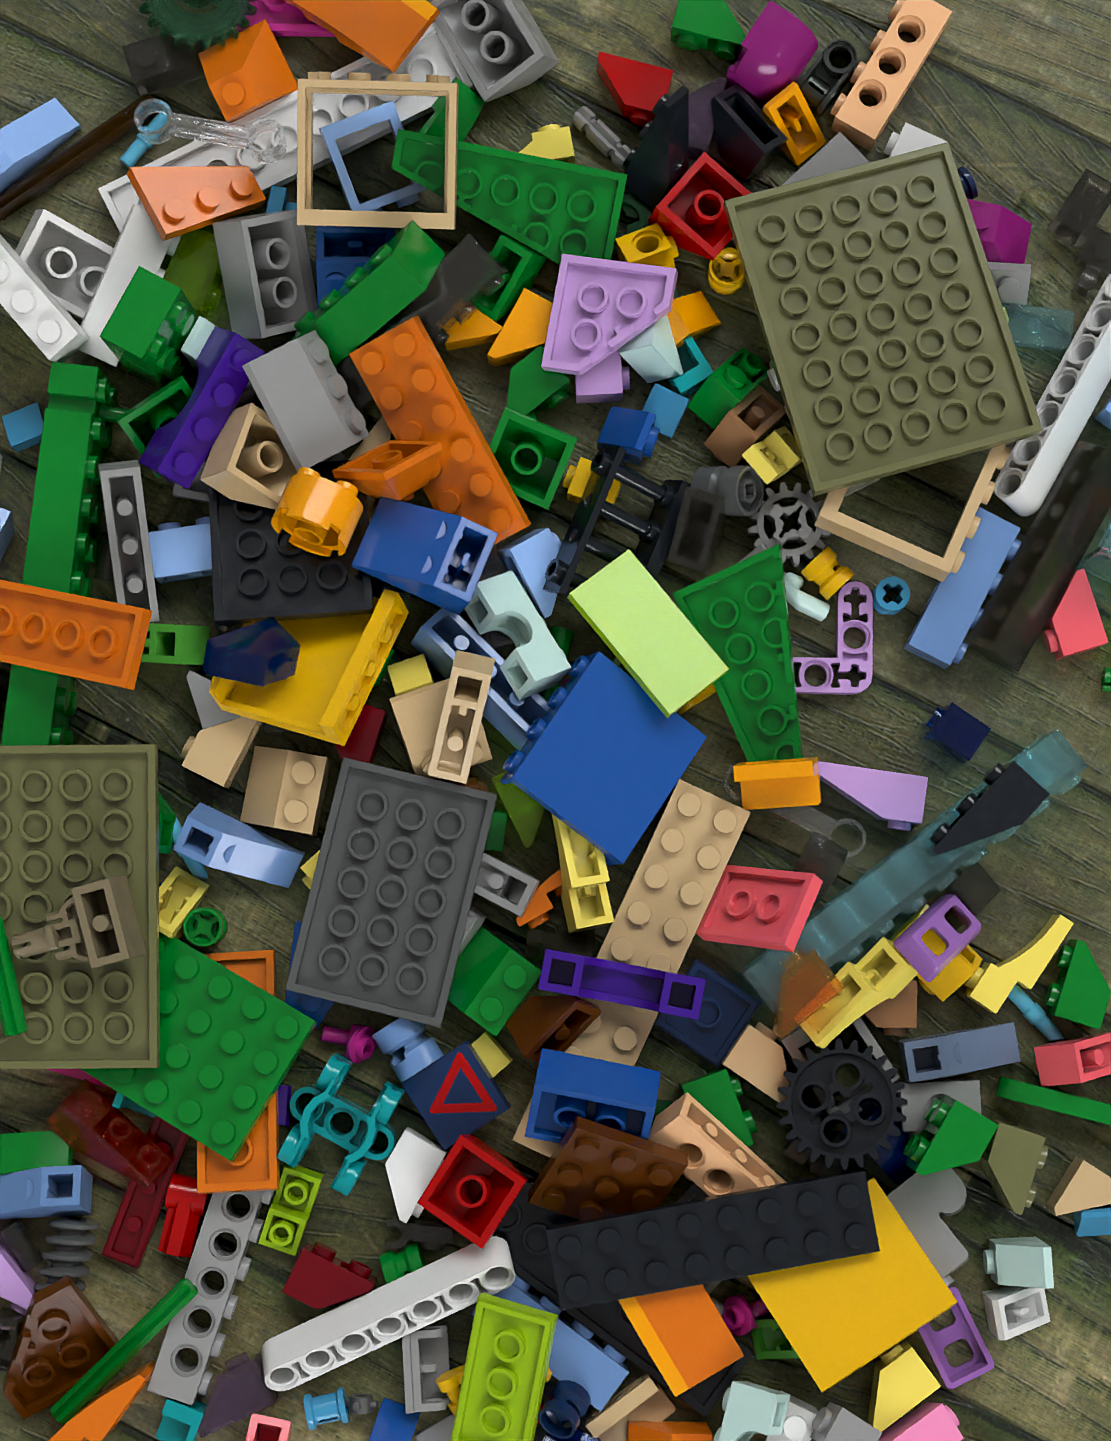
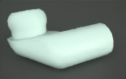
(802, 601)

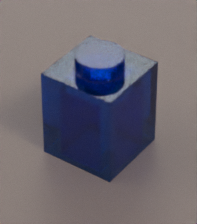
(956, 731)

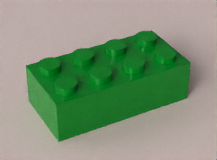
(151, 329)

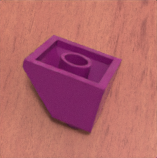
(1001, 232)

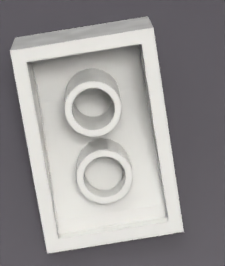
(64, 259)

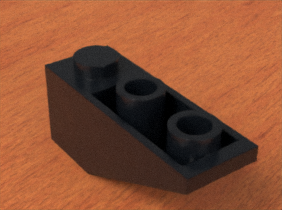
(662, 152)
(1001, 805)

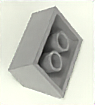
(495, 43)
(265, 272)
(306, 400)

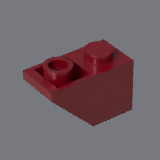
(324, 1279)

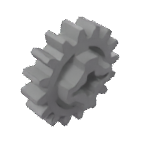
(774, 514)

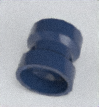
(568, 1403)

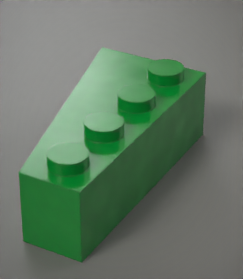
(374, 292)

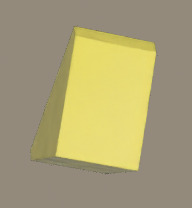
(177, 898)

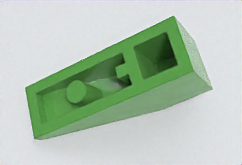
(176, 644)

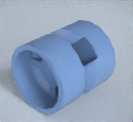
(408, 1047)

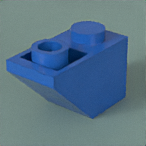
(631, 431)

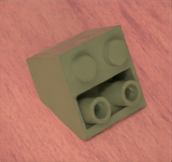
(1012, 1163)

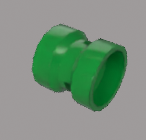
(199, 929)
(402, 1263)

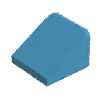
(668, 409)
(24, 427)
(1093, 1221)

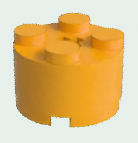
(318, 513)

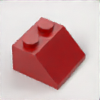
(695, 208)
(473, 1189)

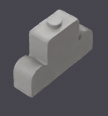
(920, 1205)

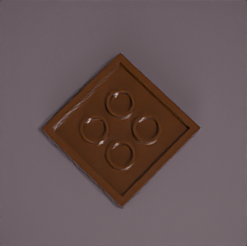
(605, 1173)

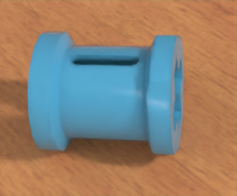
(901, 599)
(326, 1408)

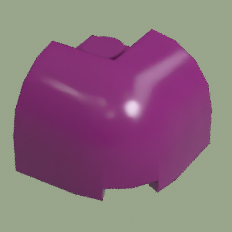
(772, 54)

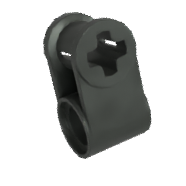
(822, 81)

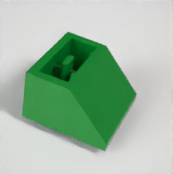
(950, 1137)

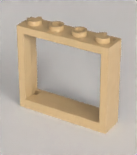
(361, 84)
(907, 553)

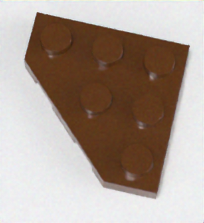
(55, 1347)

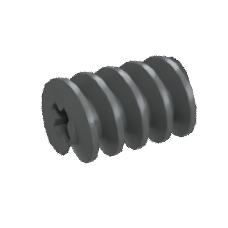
(69, 1250)

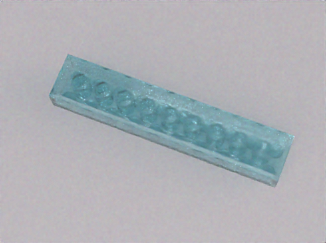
(906, 875)

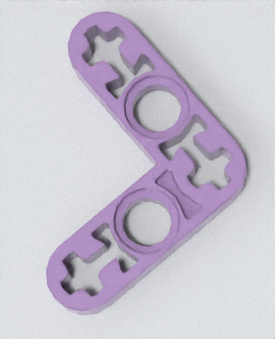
(844, 656)

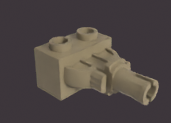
(96, 925)

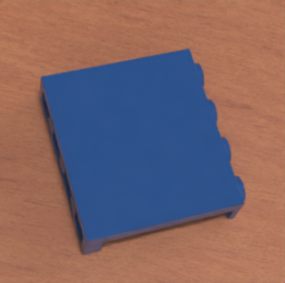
(603, 756)

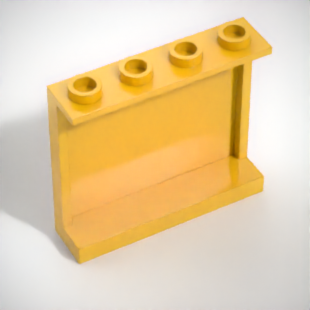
(332, 674)
(857, 1305)

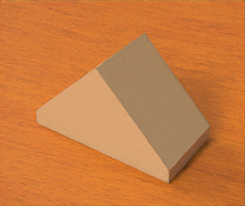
(1080, 1189)

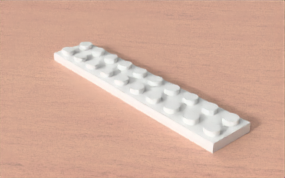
(429, 57)

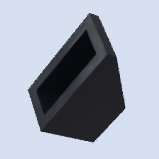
(744, 132)

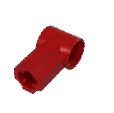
(182, 1216)

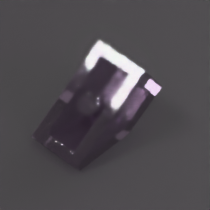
(701, 118)
(237, 1393)

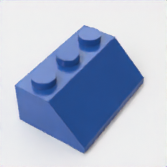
(591, 1089)

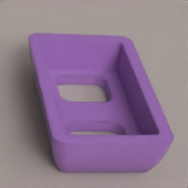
(916, 951)
(961, 1328)

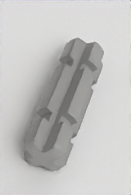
(601, 136)

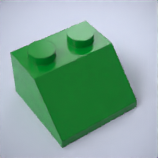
(154, 412)
(531, 456)
(491, 981)

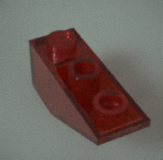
(107, 1135)

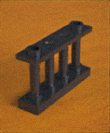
(654, 534)

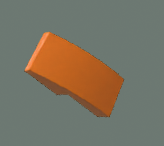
(540, 904)

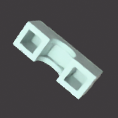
(505, 607)
(750, 1411)

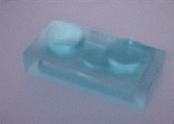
(1040, 327)

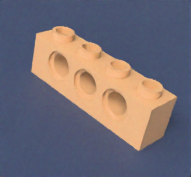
(864, 123)
(715, 1155)

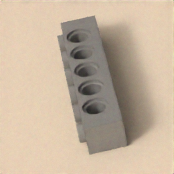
(170, 1374)

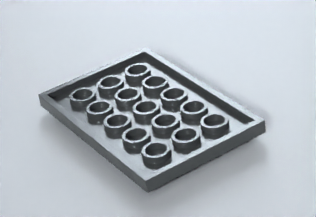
(391, 892)

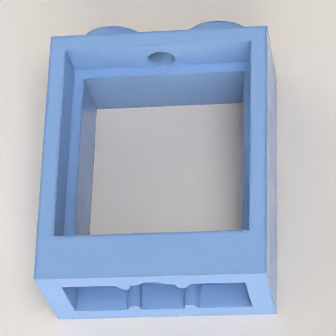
(387, 111)

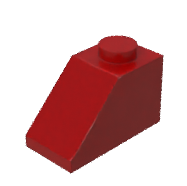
(634, 85)

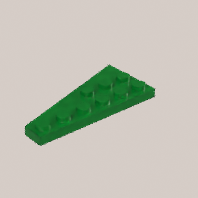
(529, 197)
(747, 625)

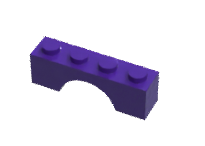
(184, 443)
(622, 983)

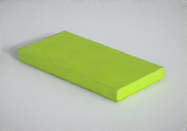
(648, 633)
(504, 1371)

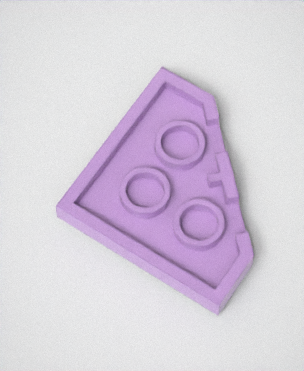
(601, 309)

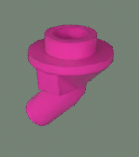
(355, 1040)
(741, 1315)

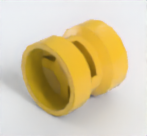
(730, 267)
(827, 573)

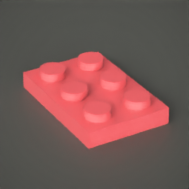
(759, 907)

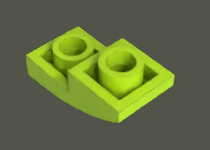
(291, 1209)

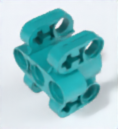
(357, 1140)

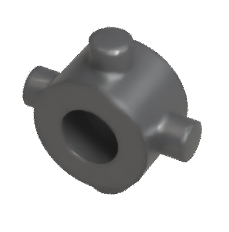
(361, 1403)

